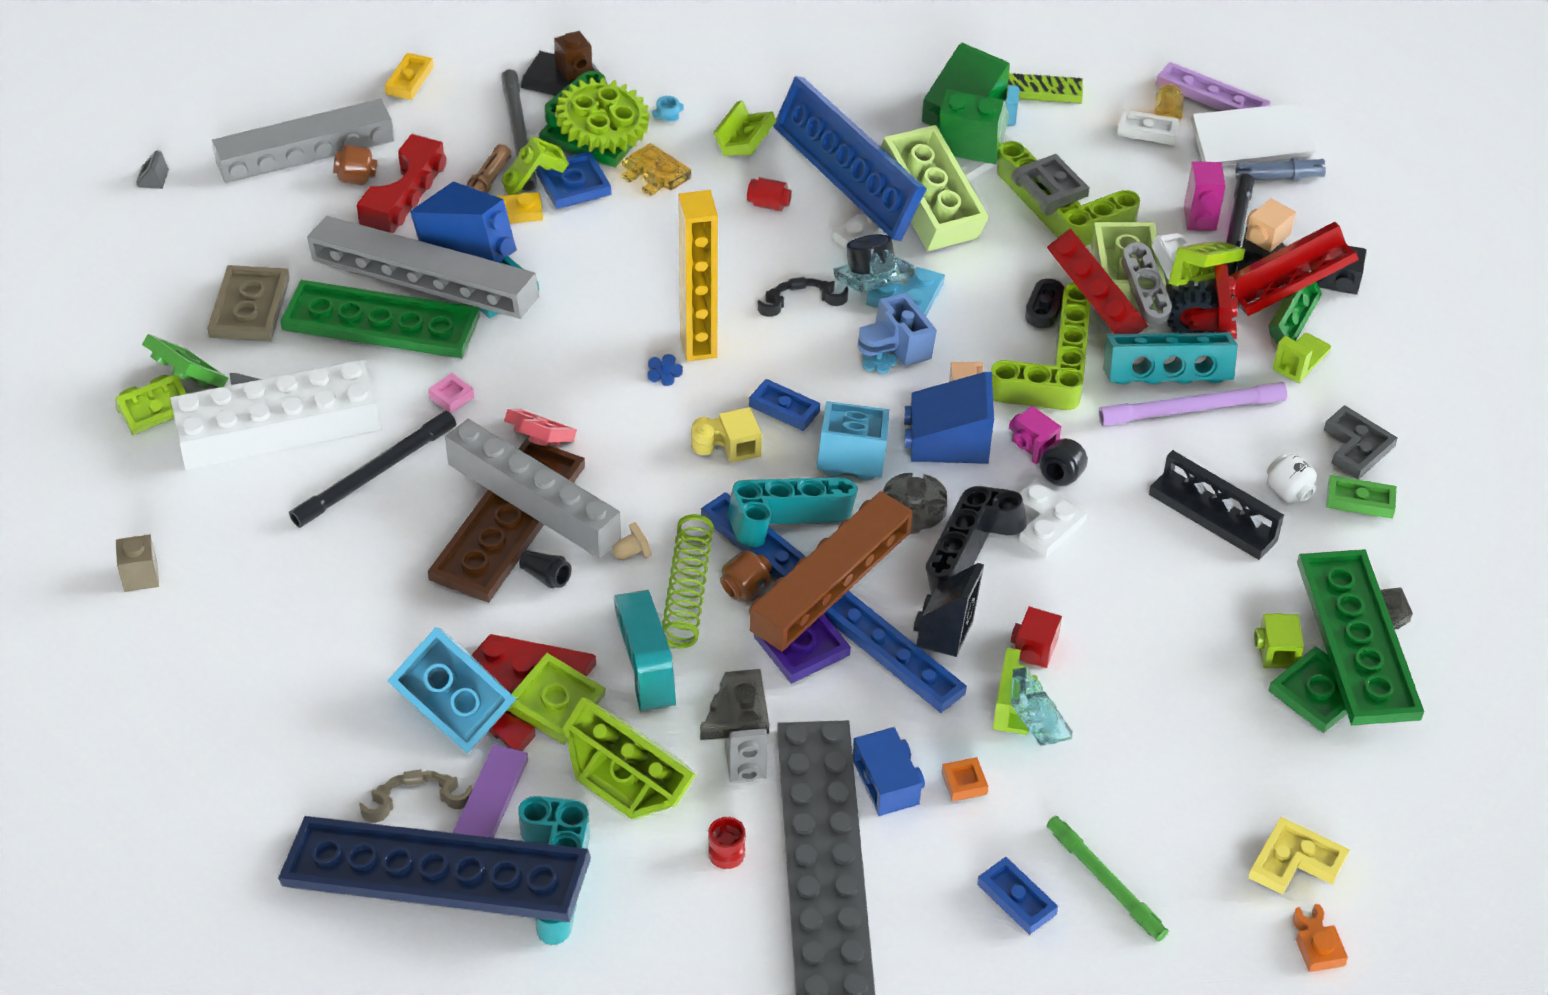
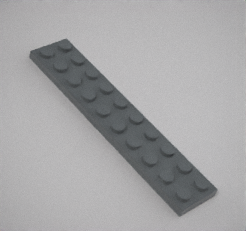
(824, 860)

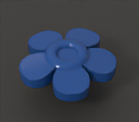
(664, 370)

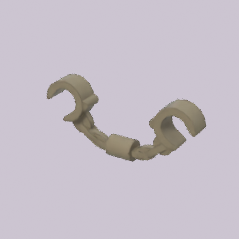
(410, 778)

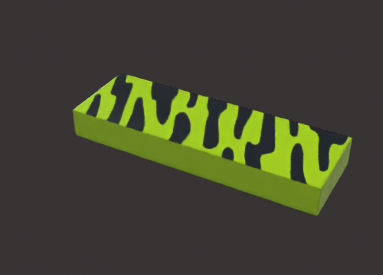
(1047, 87)

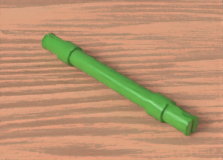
(1138, 910)

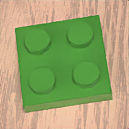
(184, 362)

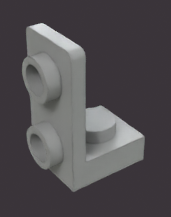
(746, 755)

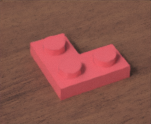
(539, 428)

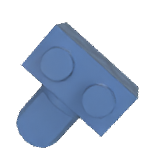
(900, 329)

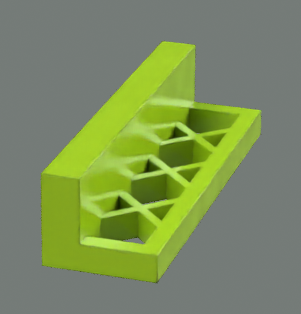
(1198, 261)

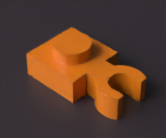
(1318, 944)

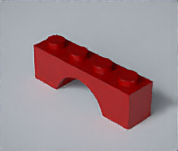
(388, 205)
(1096, 284)

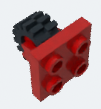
(1205, 309)

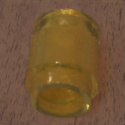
(1169, 102)

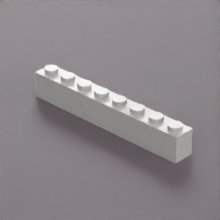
(424, 267)

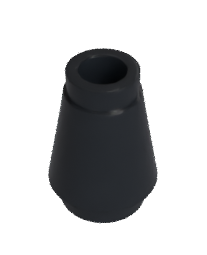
(547, 568)

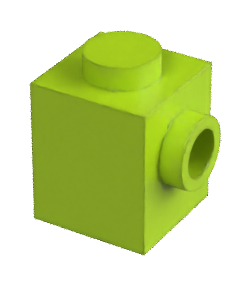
(1279, 640)

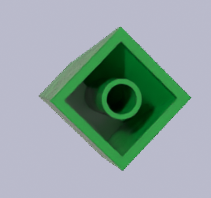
(967, 72)
(973, 125)

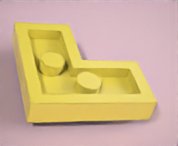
(1294, 848)

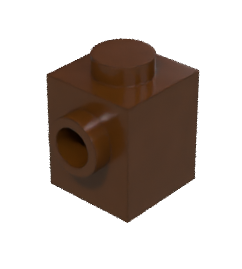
(573, 55)

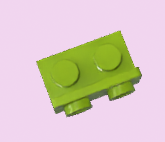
(150, 404)
(1005, 716)

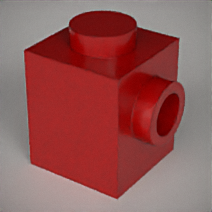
(1036, 636)

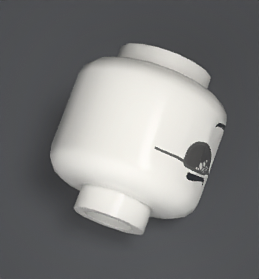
(1291, 478)

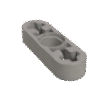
(1144, 296)

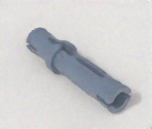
(1291, 169)

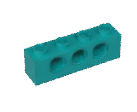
(1187, 347)

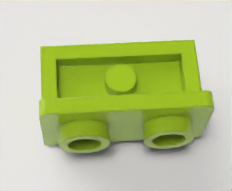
(743, 132)

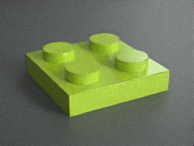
(551, 695)

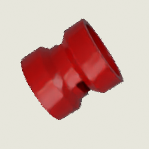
(726, 842)

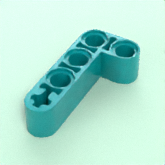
(787, 501)
(646, 650)
(554, 828)

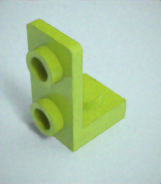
(531, 155)
(1299, 357)

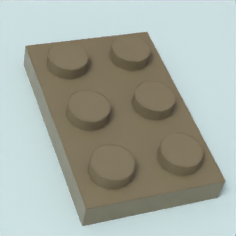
(248, 303)

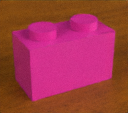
(1204, 196)

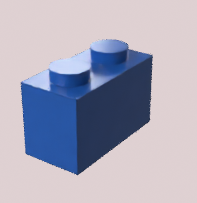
(887, 771)

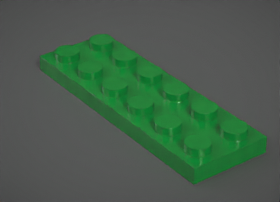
(380, 318)
(1359, 638)

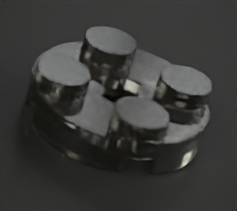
(928, 490)

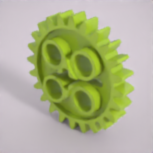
(602, 115)

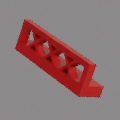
(1291, 267)

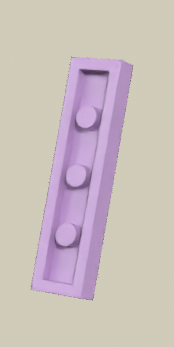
(1208, 90)

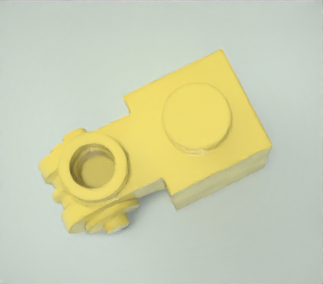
(733, 430)

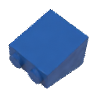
(465, 222)
(951, 421)

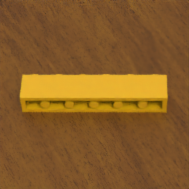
(698, 274)

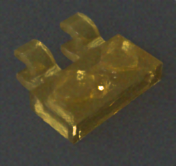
(657, 169)

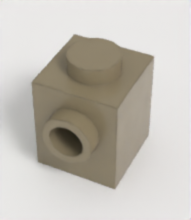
(137, 563)

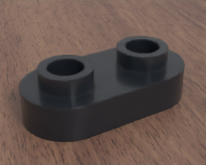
(1044, 303)

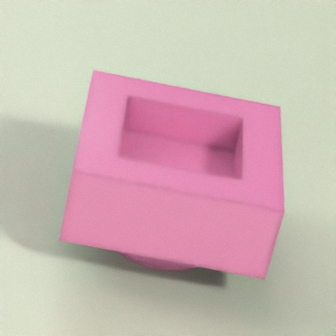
(451, 393)

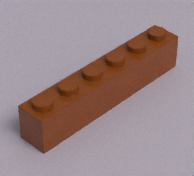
(830, 570)

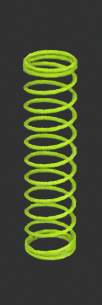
(686, 625)

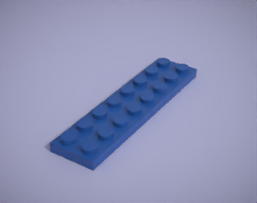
(849, 158)

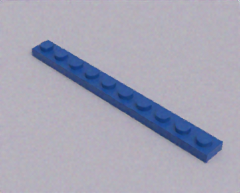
(856, 620)

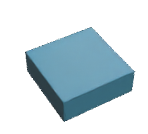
(1012, 104)

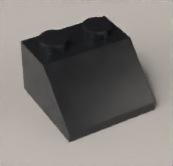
(949, 612)

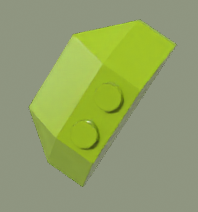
(623, 763)

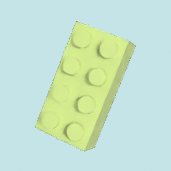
(949, 206)

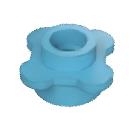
(668, 109)

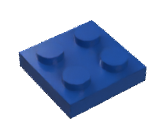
(579, 182)

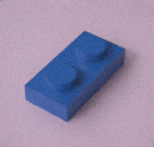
(784, 404)
(1017, 895)

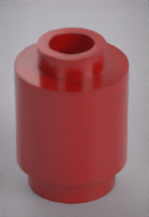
(769, 194)

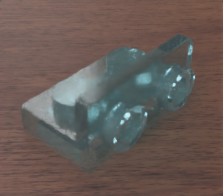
(1037, 709)

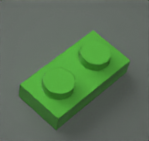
(1361, 496)

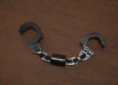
(777, 301)

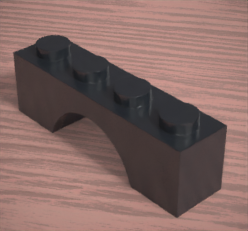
(1343, 280)

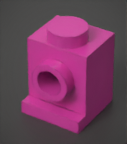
(1034, 432)

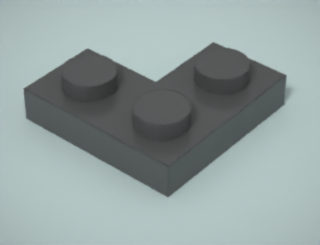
(1363, 440)

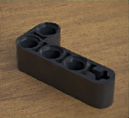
(976, 515)

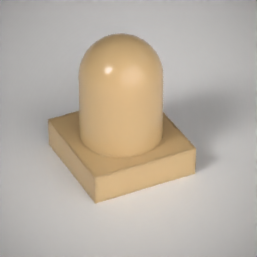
(632, 544)

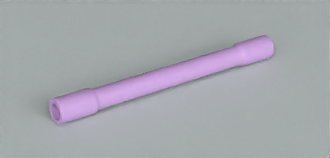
(1127, 412)

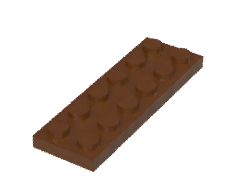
(496, 534)

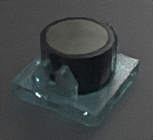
(875, 261)

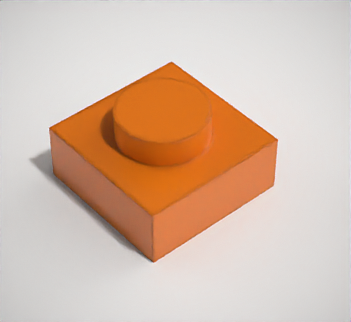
(964, 779)

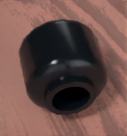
(1063, 462)

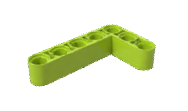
(1116, 207)
(1048, 384)

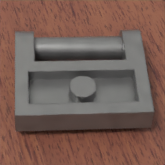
(1056, 177)

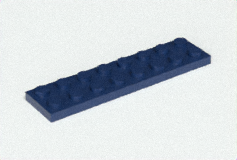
(436, 868)

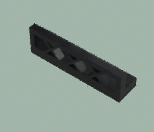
(1216, 510)

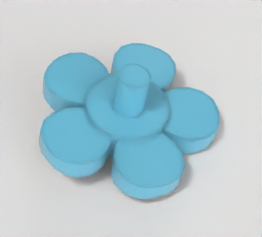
(880, 362)

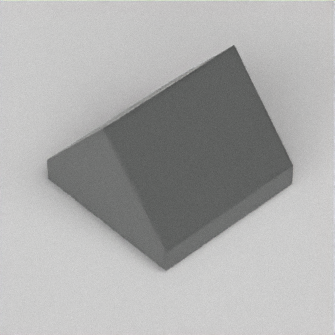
(153, 172)

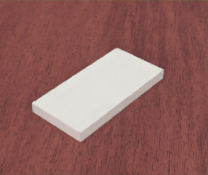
(1253, 134)

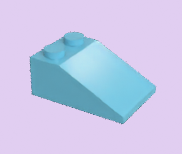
(853, 440)
(452, 689)

